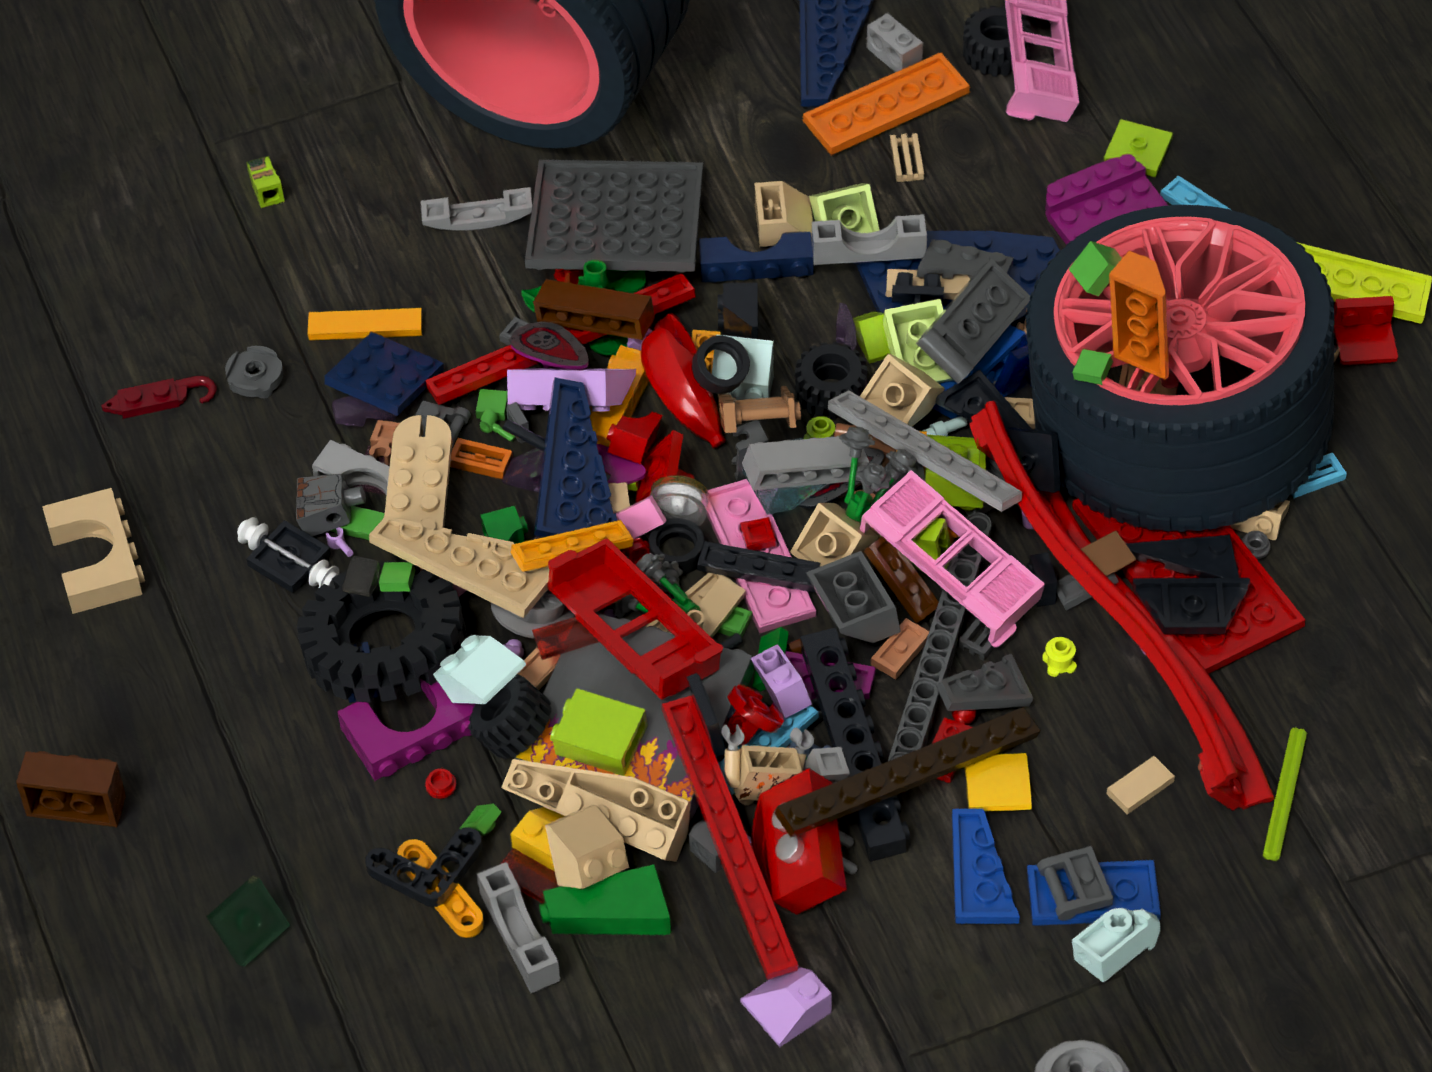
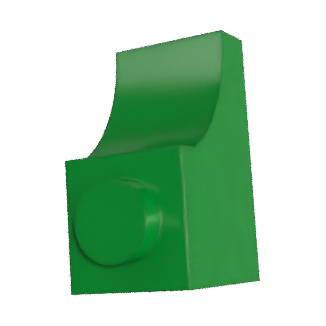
(504, 525)

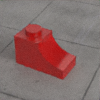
(633, 436)

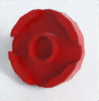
(752, 713)

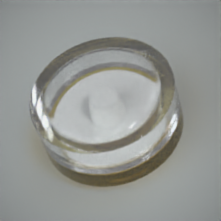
(681, 498)

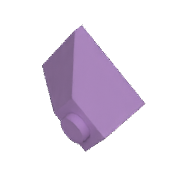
(789, 1004)

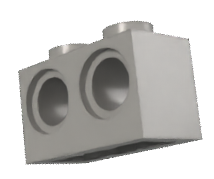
(893, 43)

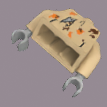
(762, 767)

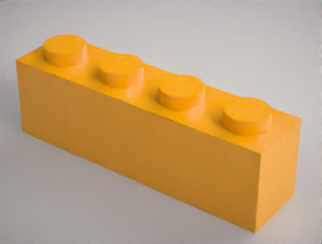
(601, 421)

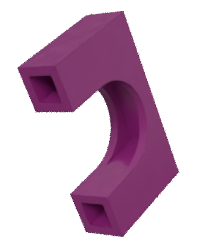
(388, 750)

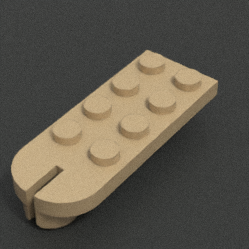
(419, 472)

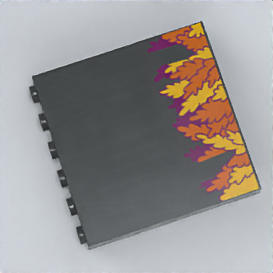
(600, 673)

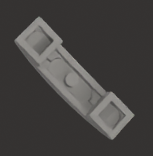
(478, 214)

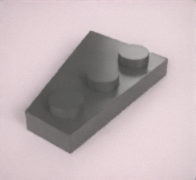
(956, 259)

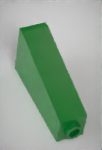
(616, 905)

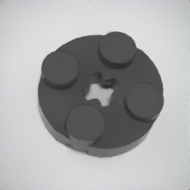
(258, 384)

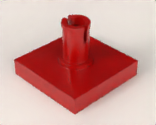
(661, 462)

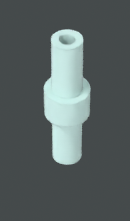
(943, 428)

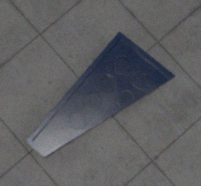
(826, 43)

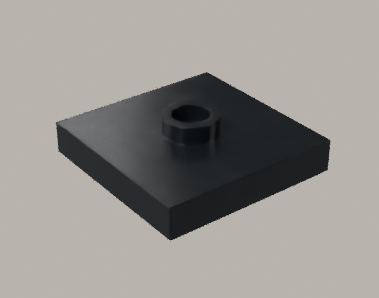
(1038, 456)

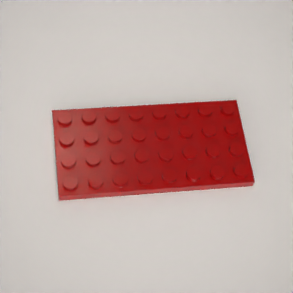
(1262, 616)

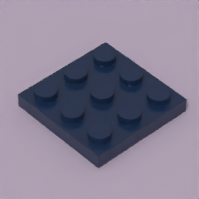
(383, 373)

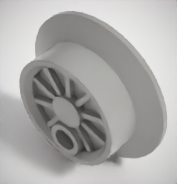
(545, 612)

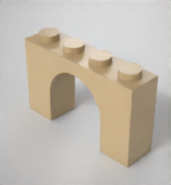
(114, 576)

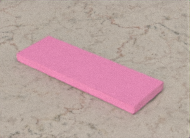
(770, 604)

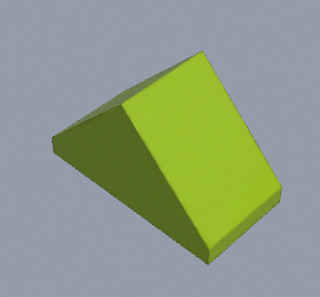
(871, 336)

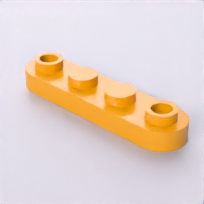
(459, 905)

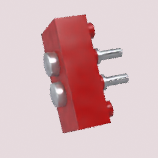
(804, 867)

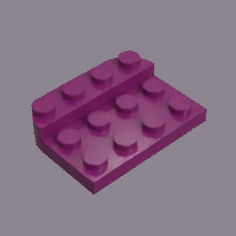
(1099, 195)

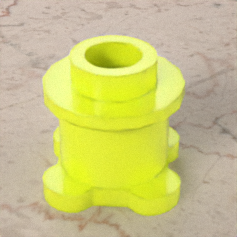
(1059, 656)

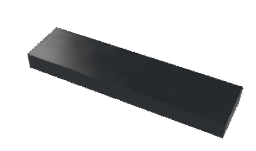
(756, 566)

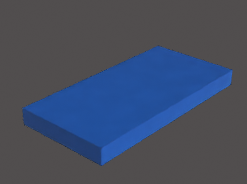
(1130, 883)

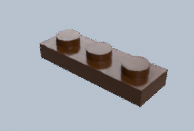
(902, 579)

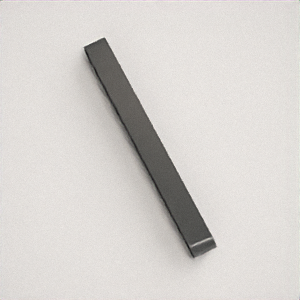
(966, 568)

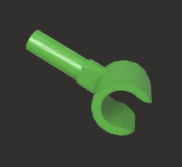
(488, 424)

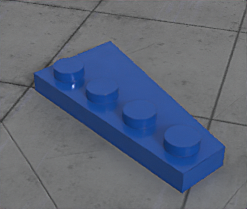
(979, 878)

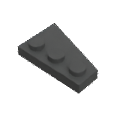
(986, 688)

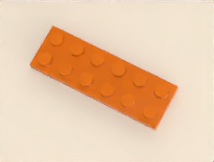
(886, 103)

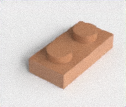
(900, 649)

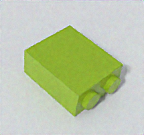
(599, 731)

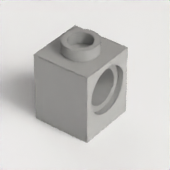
(828, 763)

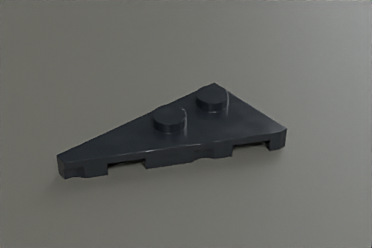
(972, 395)
(1196, 556)

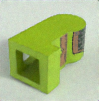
(265, 179)

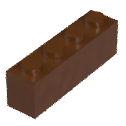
(594, 309)

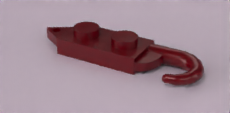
(156, 396)

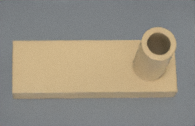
(717, 605)

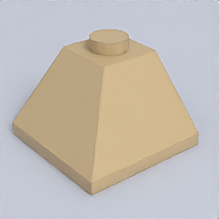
(902, 390)

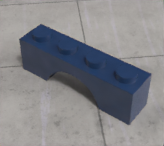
(725, 262)

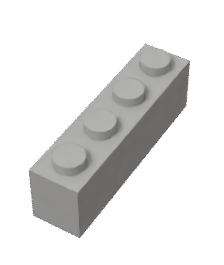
(799, 463)

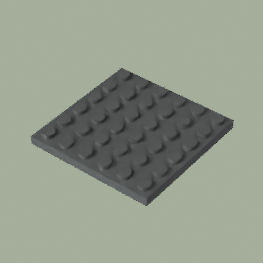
(615, 213)

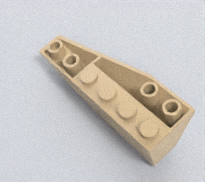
(637, 810)

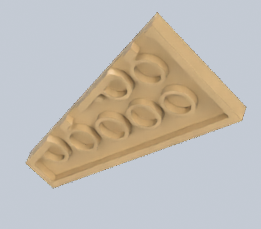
(471, 562)

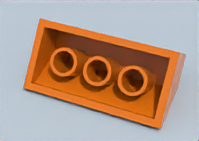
(1139, 314)

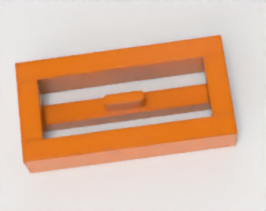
(479, 463)

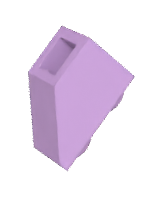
(781, 681)

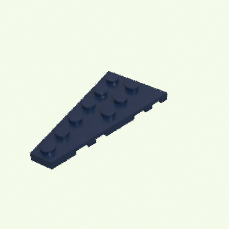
(573, 475)

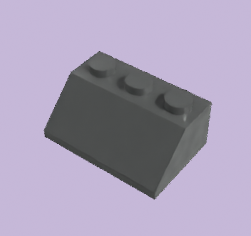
(855, 598)

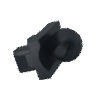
(906, 293)

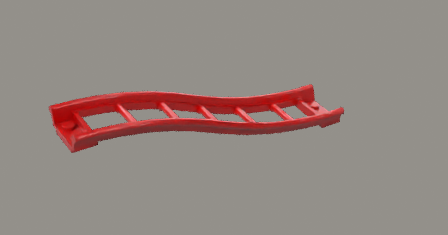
(1228, 759)

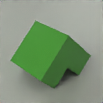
(1094, 266)

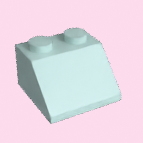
(761, 370)
(478, 670)

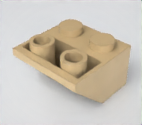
(780, 211)

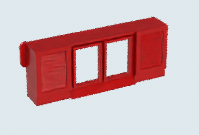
(605, 575)

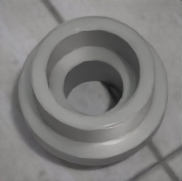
(1257, 539)

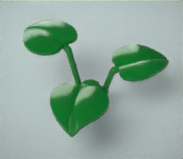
(597, 276)

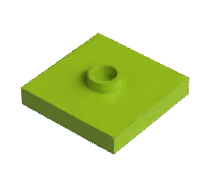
(1141, 141)

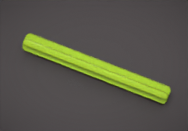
(1284, 794)

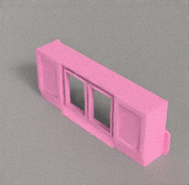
(1041, 87)
(996, 595)

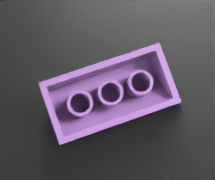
(602, 386)

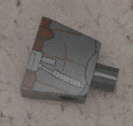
(325, 503)

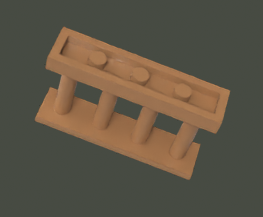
(735, 411)

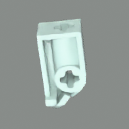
(1115, 941)

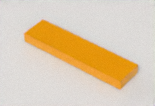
(363, 322)
(538, 552)

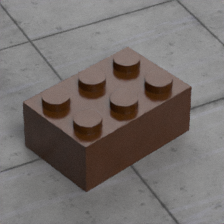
(71, 788)

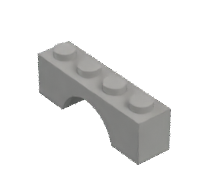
(898, 241)
(352, 465)
(528, 949)

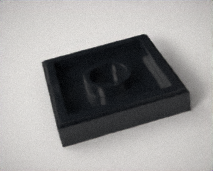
(706, 714)

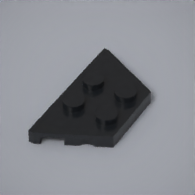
(1192, 603)

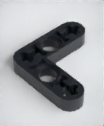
(426, 878)

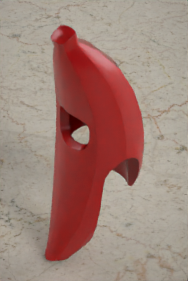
(668, 366)

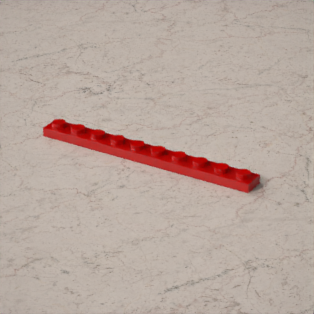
(495, 364)
(729, 838)

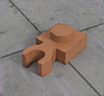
(382, 440)

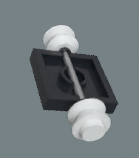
(287, 555)

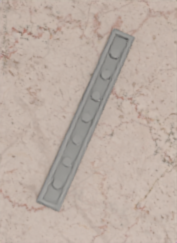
(926, 451)

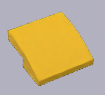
(999, 783)

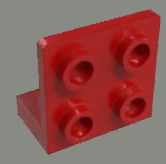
(1365, 330)

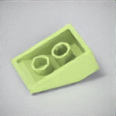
(905, 327)

